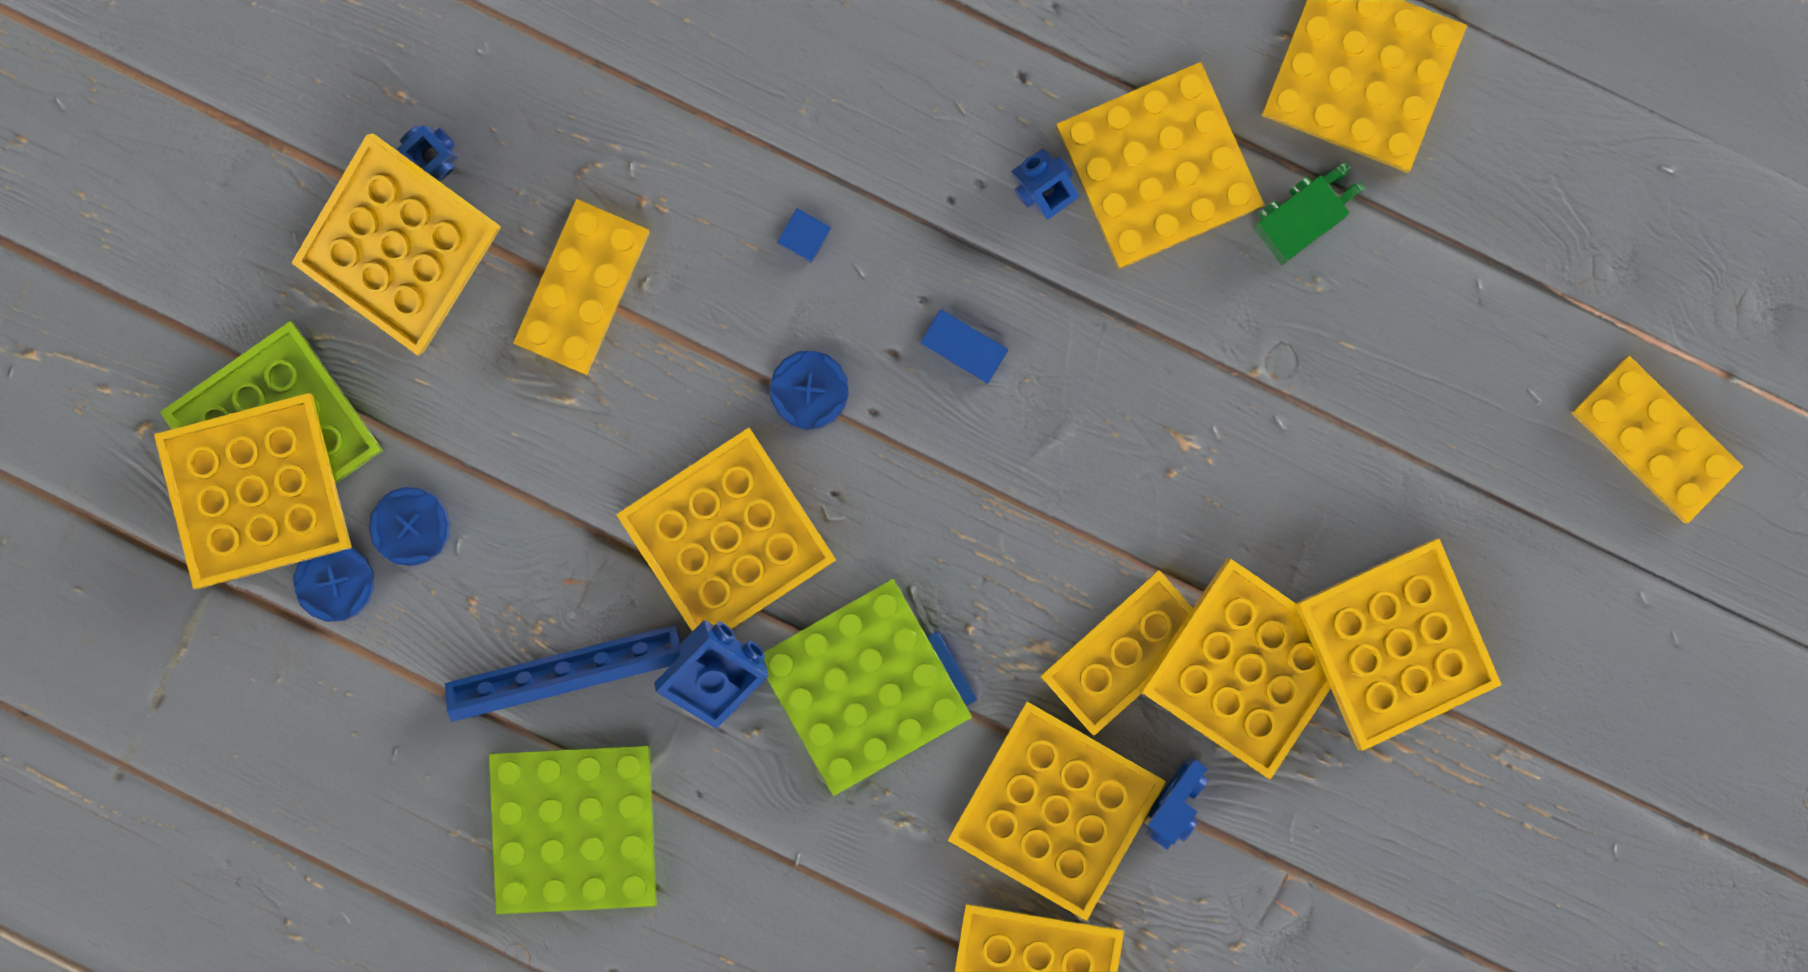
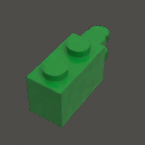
(1305, 215)

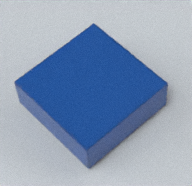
(804, 235)

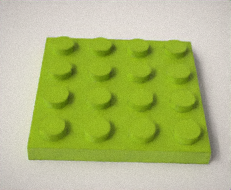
(275, 371)
(864, 687)
(572, 829)

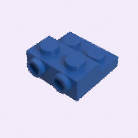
(713, 673)
(1170, 815)

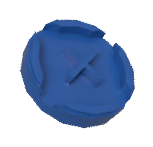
(809, 389)
(409, 526)
(334, 585)

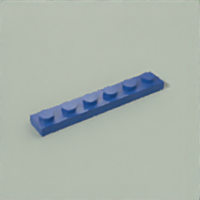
(562, 673)

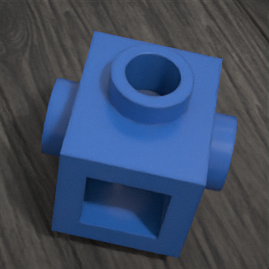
(420, 139)
(1045, 183)

